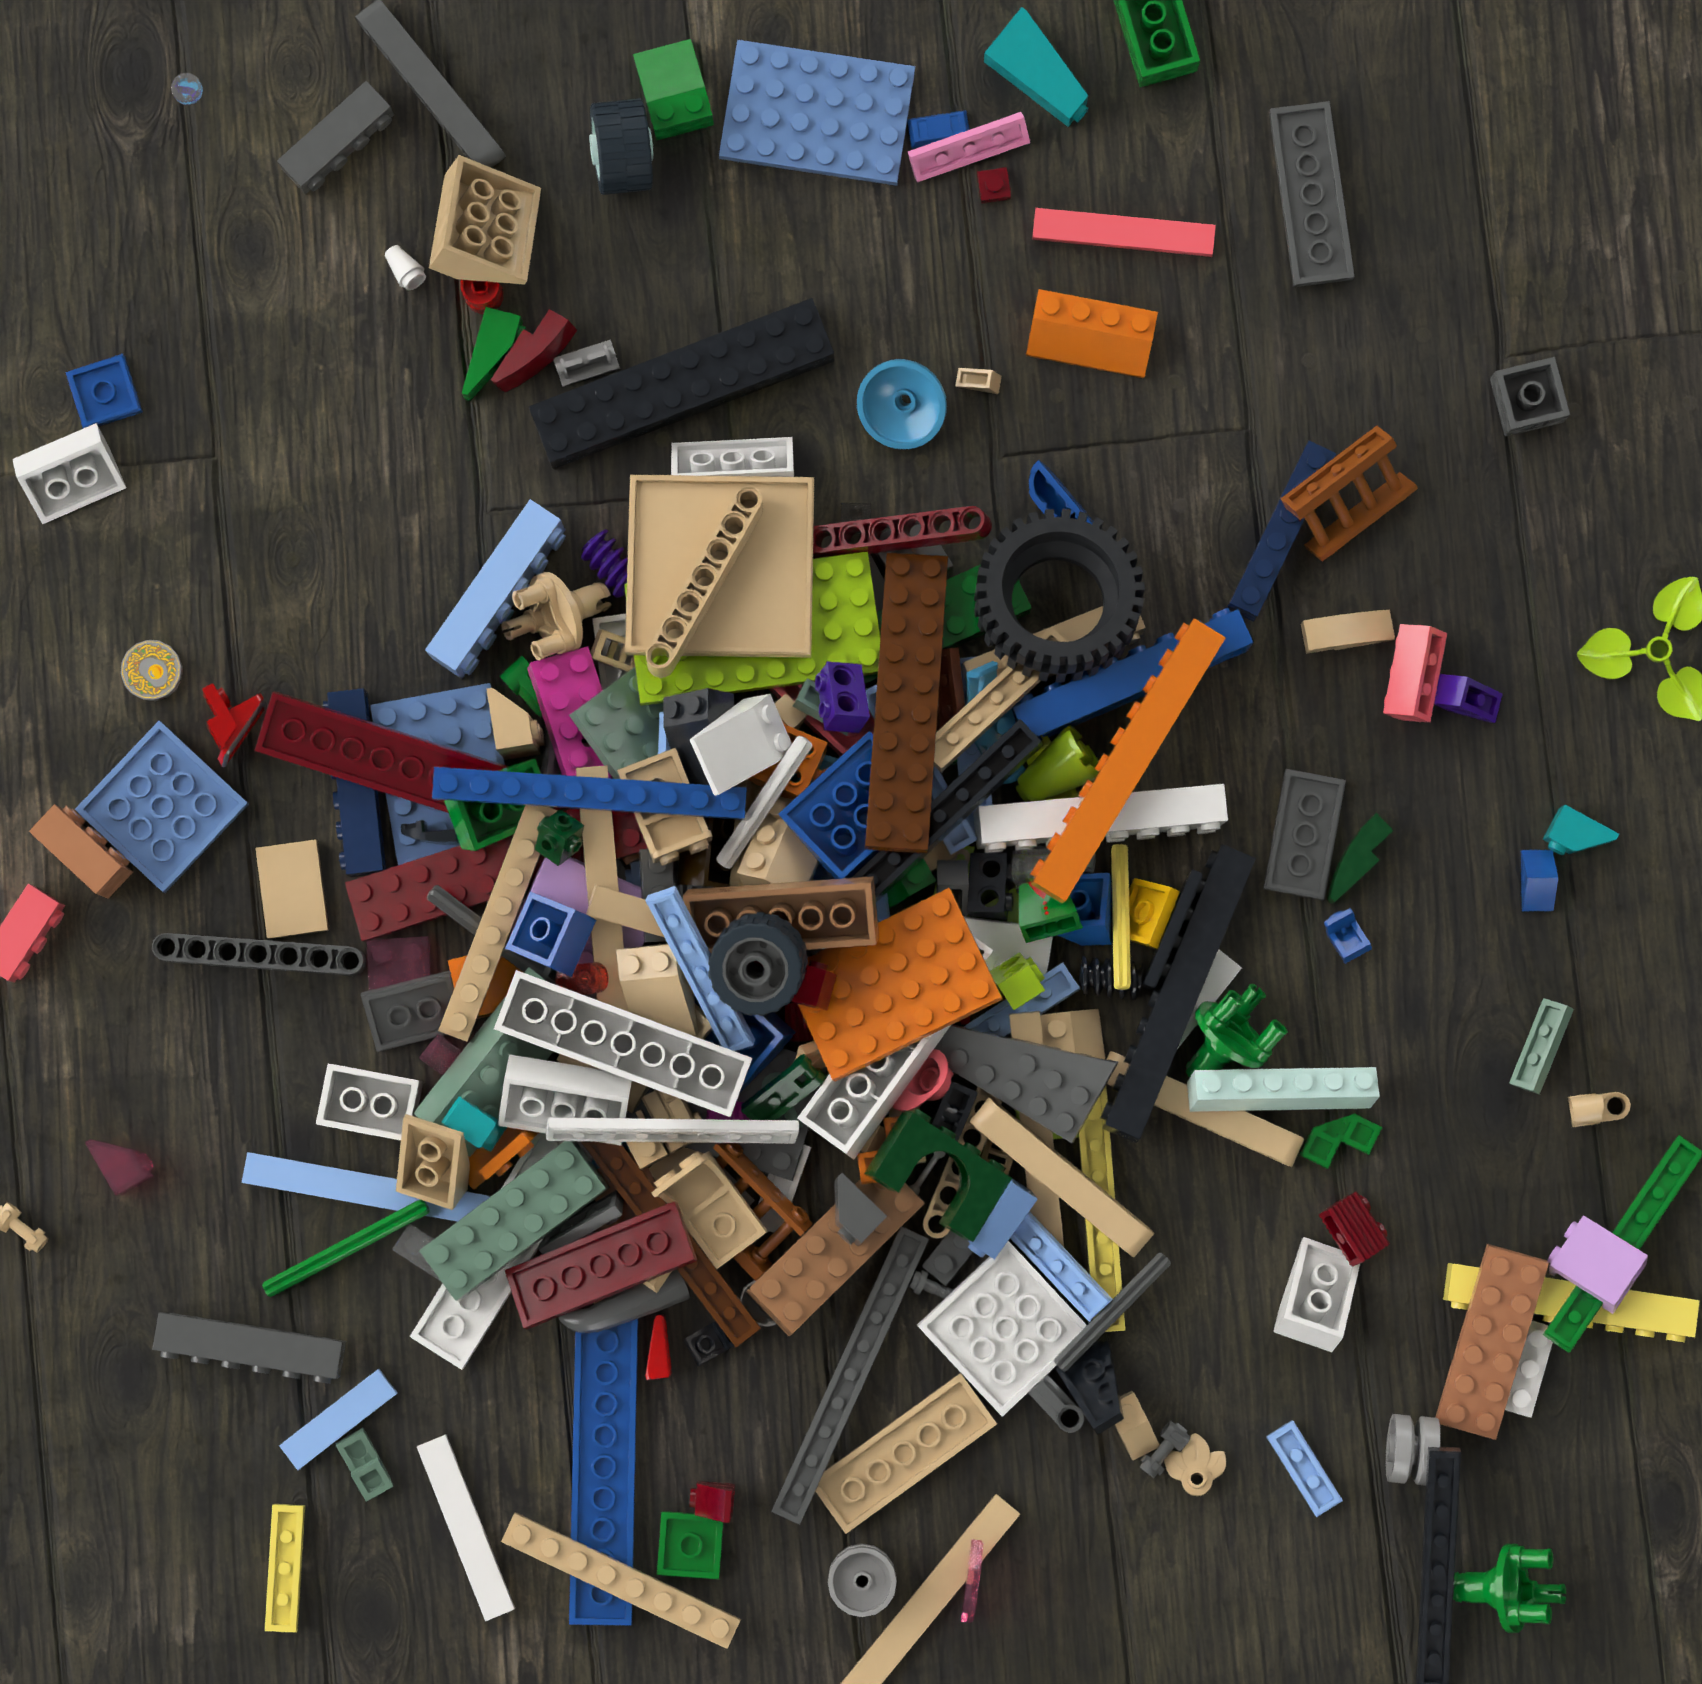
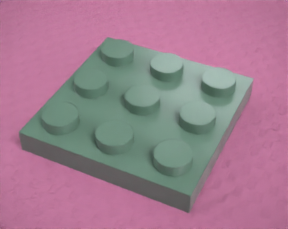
(618, 725)

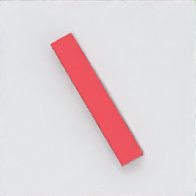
(1123, 232)

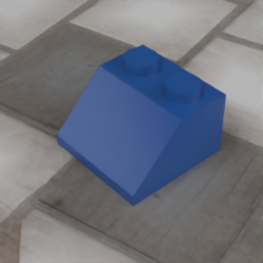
(550, 934)

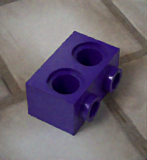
(842, 697)

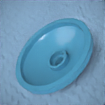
(889, 417)

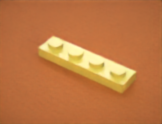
(284, 1568)

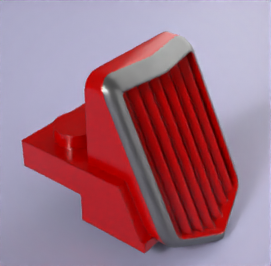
(232, 725)

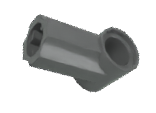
(1055, 1402)

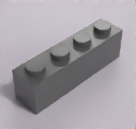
(336, 137)

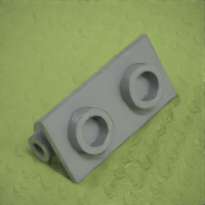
(586, 363)

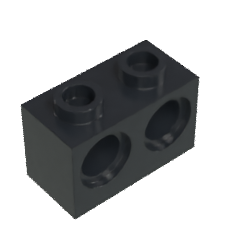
(984, 887)

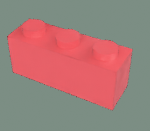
(1415, 673)
(25, 930)

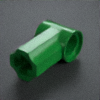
(519, 681)

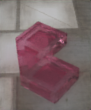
(972, 1581)

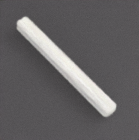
(764, 801)

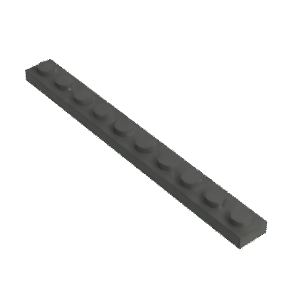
(850, 1375)

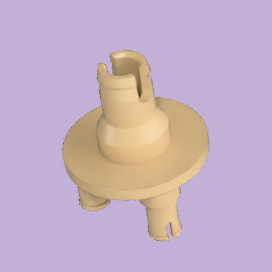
(555, 613)

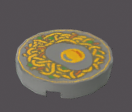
(151, 670)

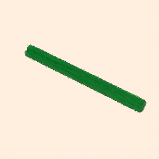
(345, 1247)

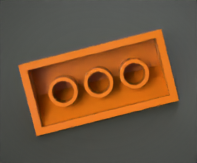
(1091, 333)

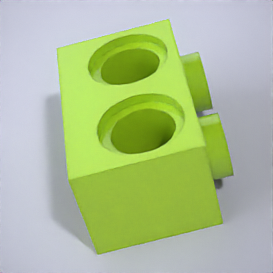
(1018, 980)

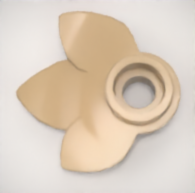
(1195, 1460)

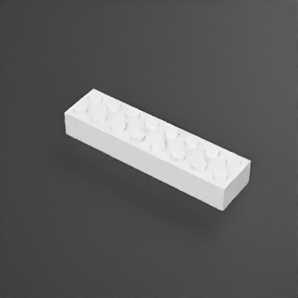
(1142, 815)
(623, 1043)
(855, 1105)

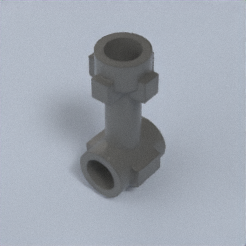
(1174, 1436)

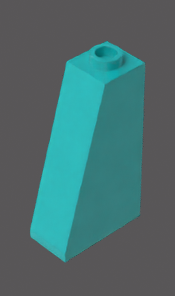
(1035, 68)

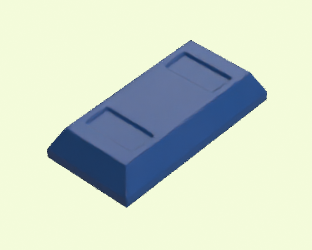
(936, 127)

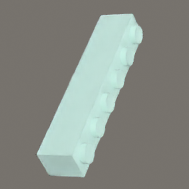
(1283, 1089)

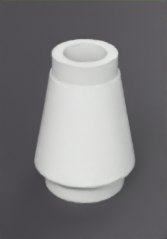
(405, 268)

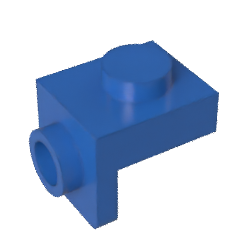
(1346, 935)

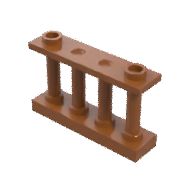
(1334, 476)
(755, 1259)

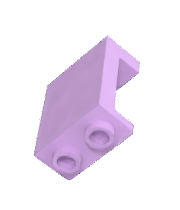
(1597, 1262)

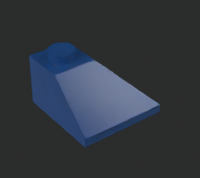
(1094, 906)

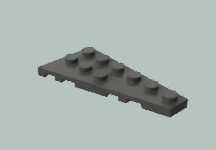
(1034, 1078)

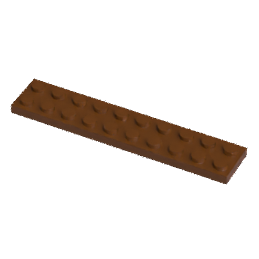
(906, 703)

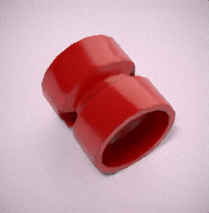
(481, 294)

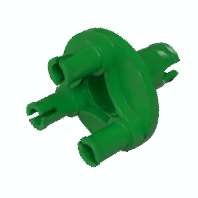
(1229, 1034)
(1510, 1588)

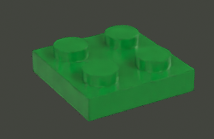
(689, 1546)

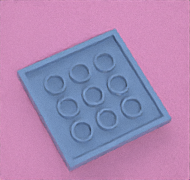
(161, 806)

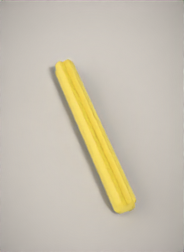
(1120, 917)

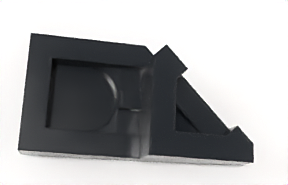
(420, 832)

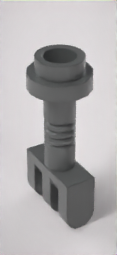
(920, 1282)

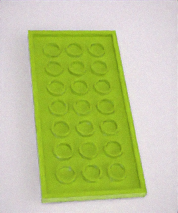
(842, 632)

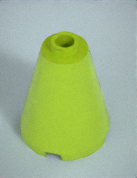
(1058, 768)

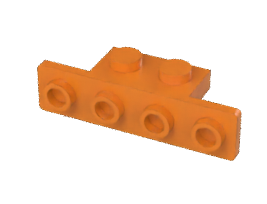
(486, 1163)

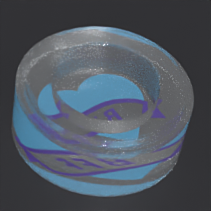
(186, 88)

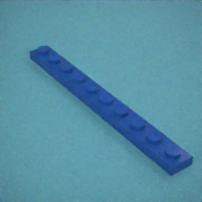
(587, 793)

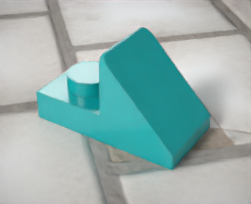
(476, 1124)

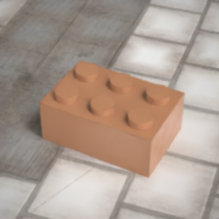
(82, 850)

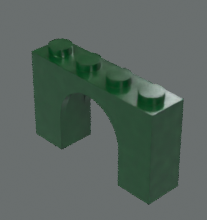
(979, 1183)

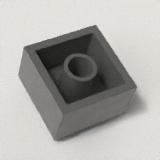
(1529, 396)

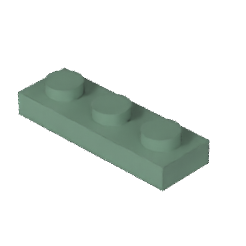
(1541, 1046)

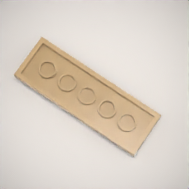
(903, 1453)

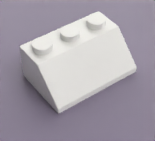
(68, 473)

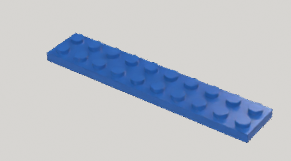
(604, 1463)

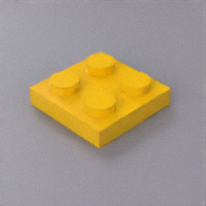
(1150, 911)

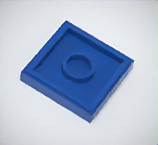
(104, 391)

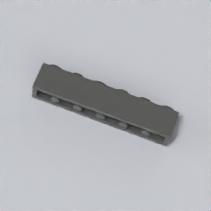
(249, 1345)

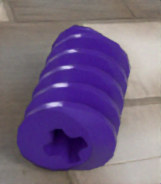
(607, 561)

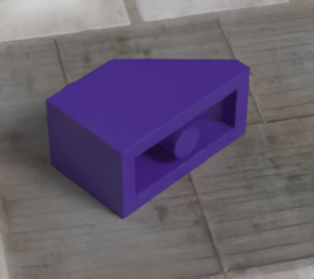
(1467, 697)

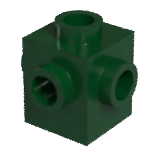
(559, 837)

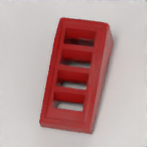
(659, 1354)

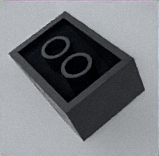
(685, 717)

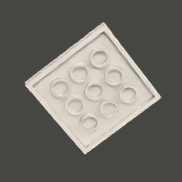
(1003, 1328)

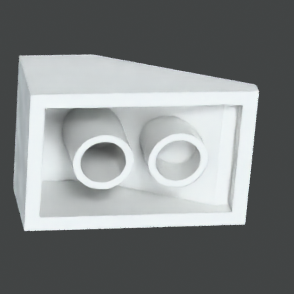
(741, 743)
(1317, 1296)

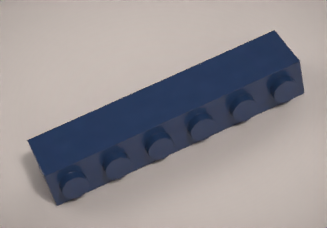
(1275, 539)
(358, 804)

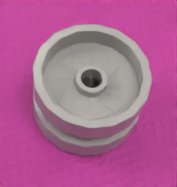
(1409, 1447)
(878, 1590)

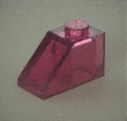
(440, 1054)
(120, 1165)

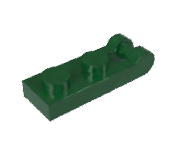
(784, 1091)

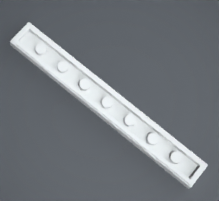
(672, 1130)

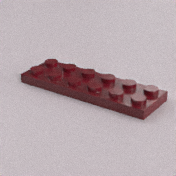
(600, 1265)

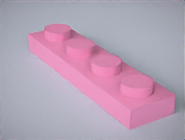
(969, 147)

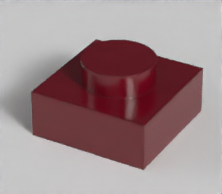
(993, 185)

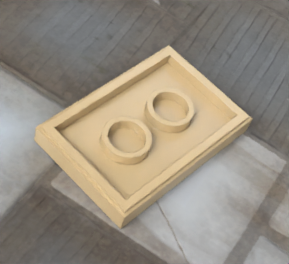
(292, 889)

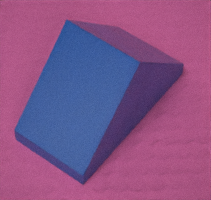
(1538, 880)

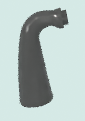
(627, 1306)

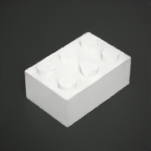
(367, 1101)

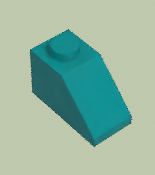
(1576, 832)

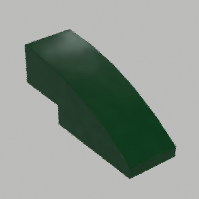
(1358, 856)

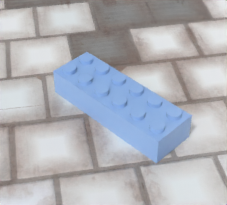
(489, 596)

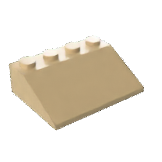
(484, 224)

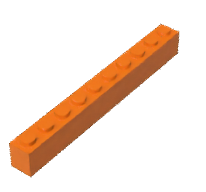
(1127, 761)

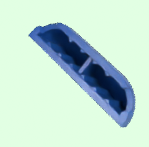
(1050, 493)

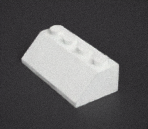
(734, 458)
(559, 1090)

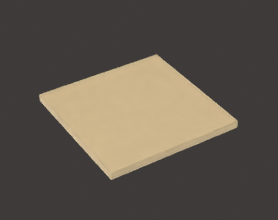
(766, 595)

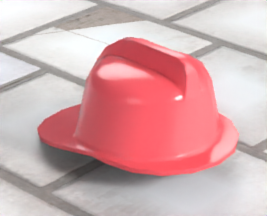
(928, 1084)

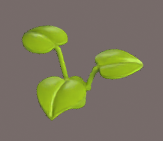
(1609, 654)

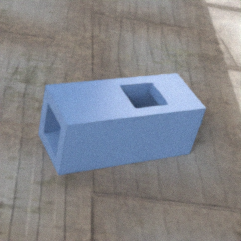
(1003, 1220)

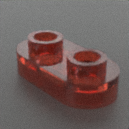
(586, 979)

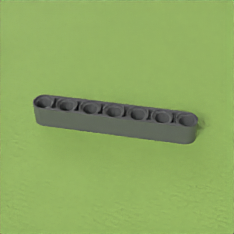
(429, 85)
(246, 947)

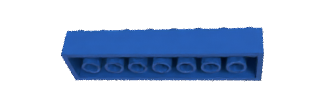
(1120, 682)

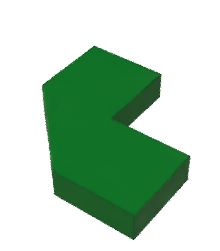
(1326, 1138)

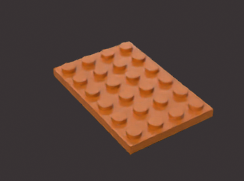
(901, 989)

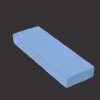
(1304, 1468)

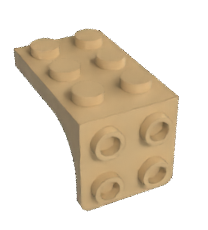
(662, 833)
(711, 1207)

